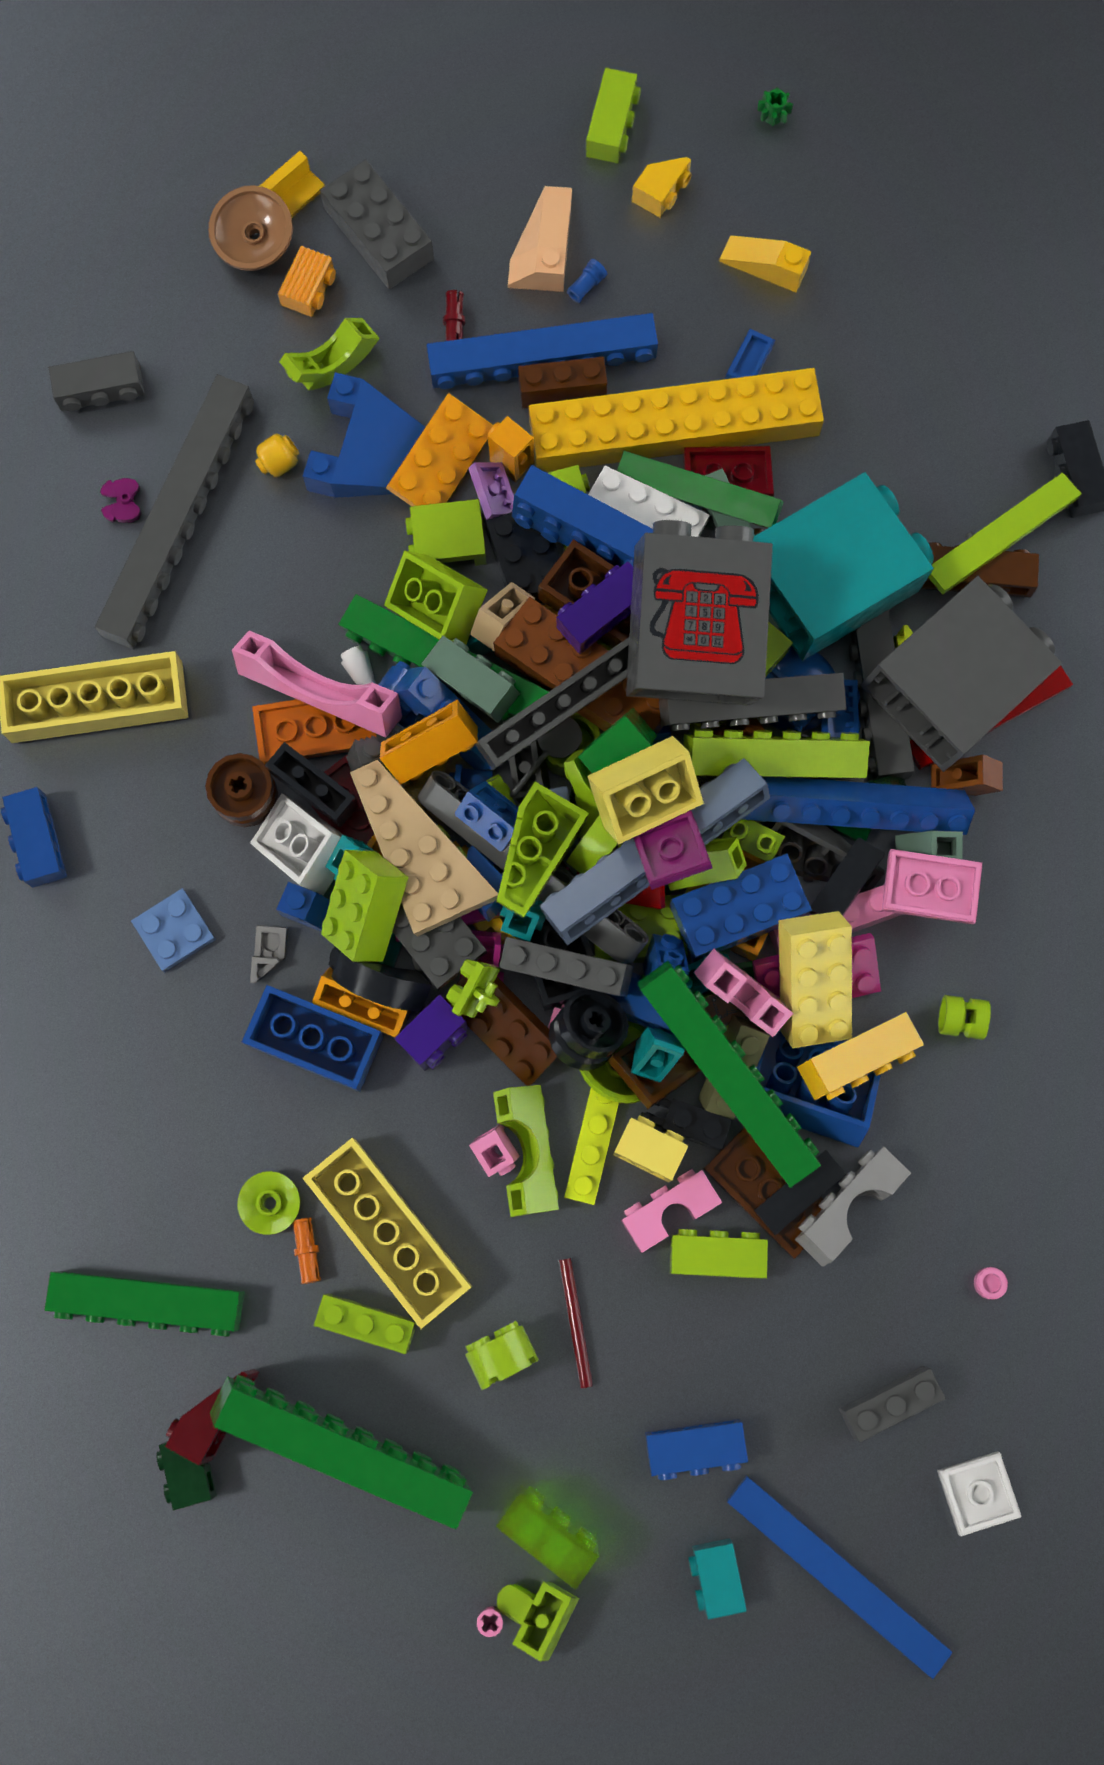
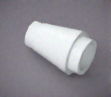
(358, 665)

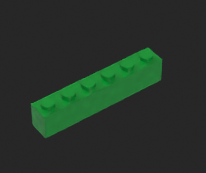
(144, 1301)

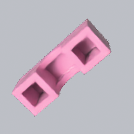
(744, 992)
(645, 1222)

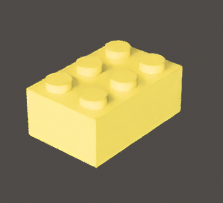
(645, 789)

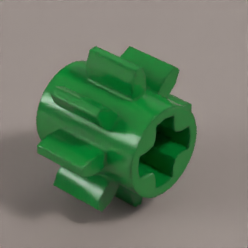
(775, 107)

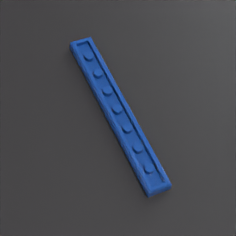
(839, 1577)

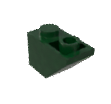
(186, 1481)

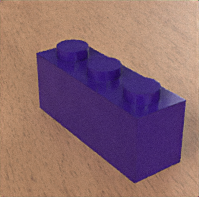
(598, 609)

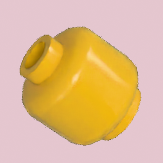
(276, 455)

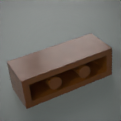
(562, 380)

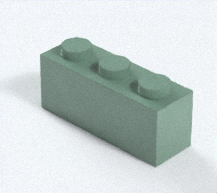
(472, 677)

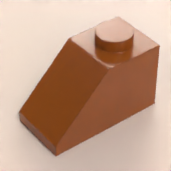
(973, 774)

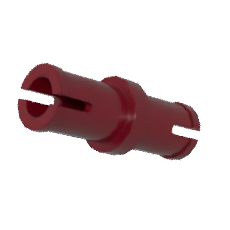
(454, 318)

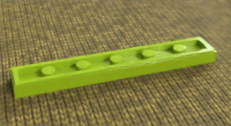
(1003, 533)

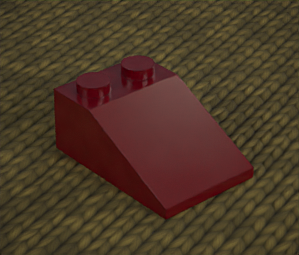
(194, 1432)

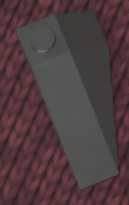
(816, 851)

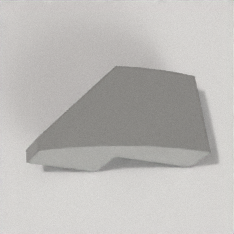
(269, 950)

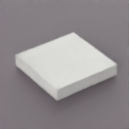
(979, 1493)

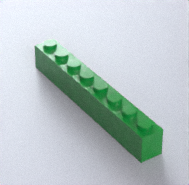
(410, 644)
(729, 1074)

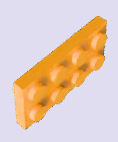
(440, 454)

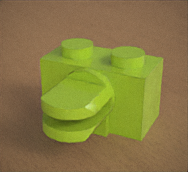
(540, 1616)

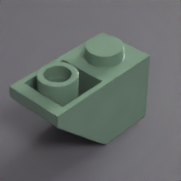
(935, 843)

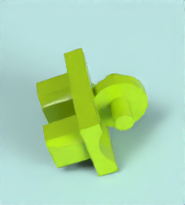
(756, 839)
(477, 991)

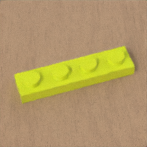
(591, 1149)

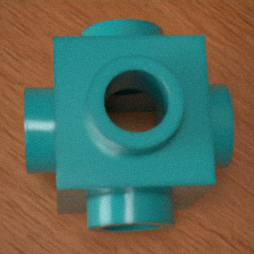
(523, 927)

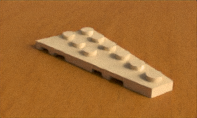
(440, 877)

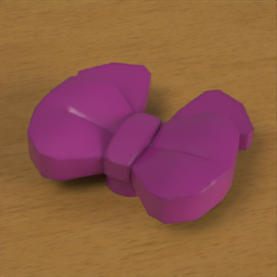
(125, 509)

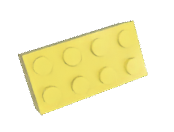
(816, 978)

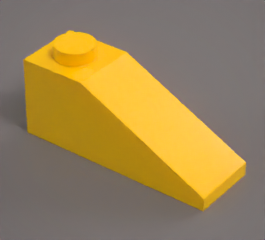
(768, 259)

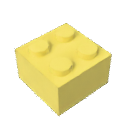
(651, 1149)

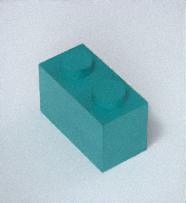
(718, 1579)

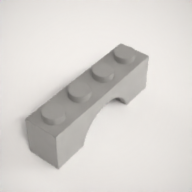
(828, 1232)

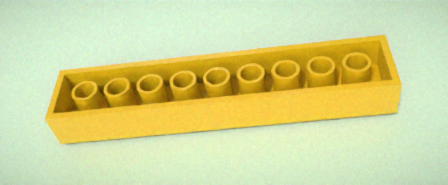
(676, 417)

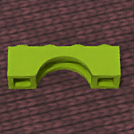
(523, 1113)

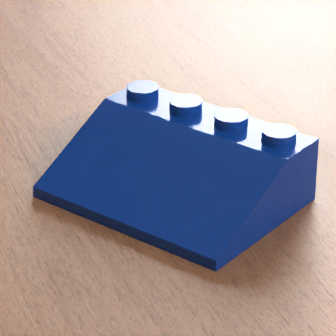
(841, 1118)

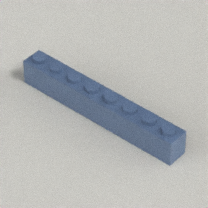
(621, 874)

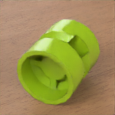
(953, 1016)

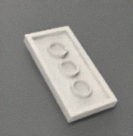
(644, 502)

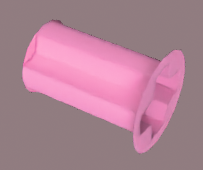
(489, 1622)

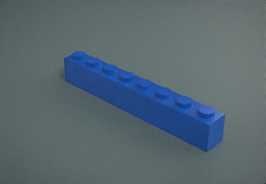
(499, 355)
(864, 805)

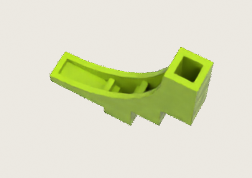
(724, 853)

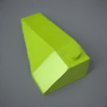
(539, 842)

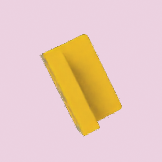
(295, 183)

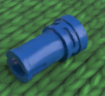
(591, 275)

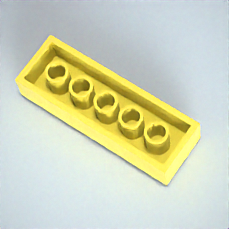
(92, 697)
(387, 1232)

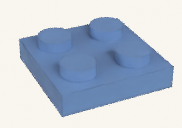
(173, 930)

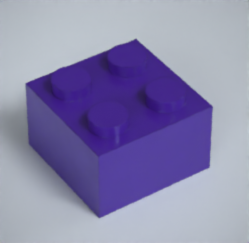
(432, 1034)

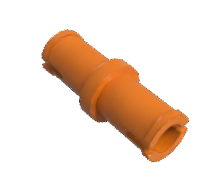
(306, 1251)

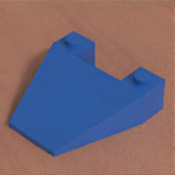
(373, 445)

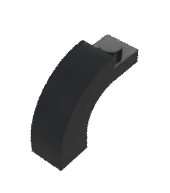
(380, 983)

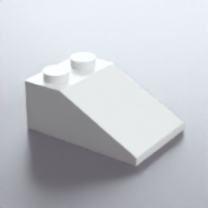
(298, 843)

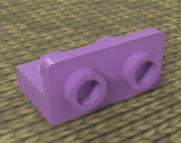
(492, 488)

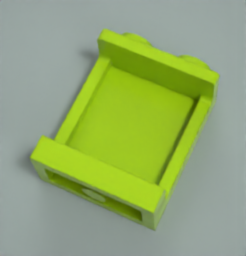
(448, 531)

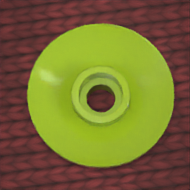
(253, 1198)

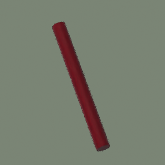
(575, 1323)

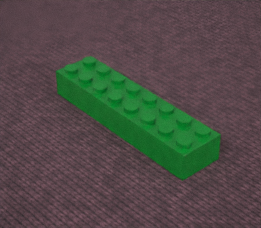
(340, 1451)

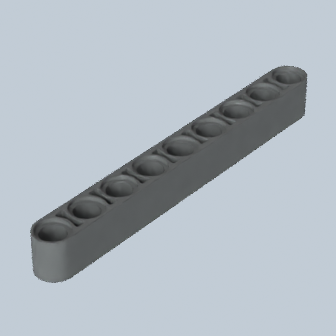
(614, 934)

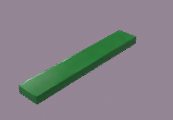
(703, 490)

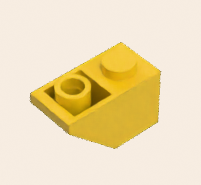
(660, 183)

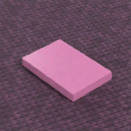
(932, 886)

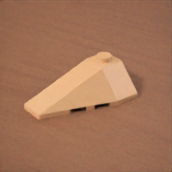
(543, 246)

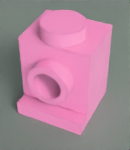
(484, 1150)

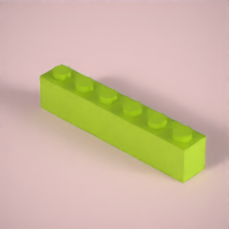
(779, 755)

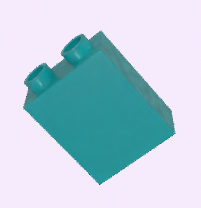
(842, 564)

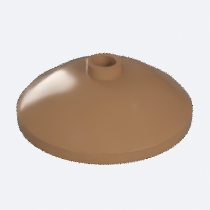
(241, 216)

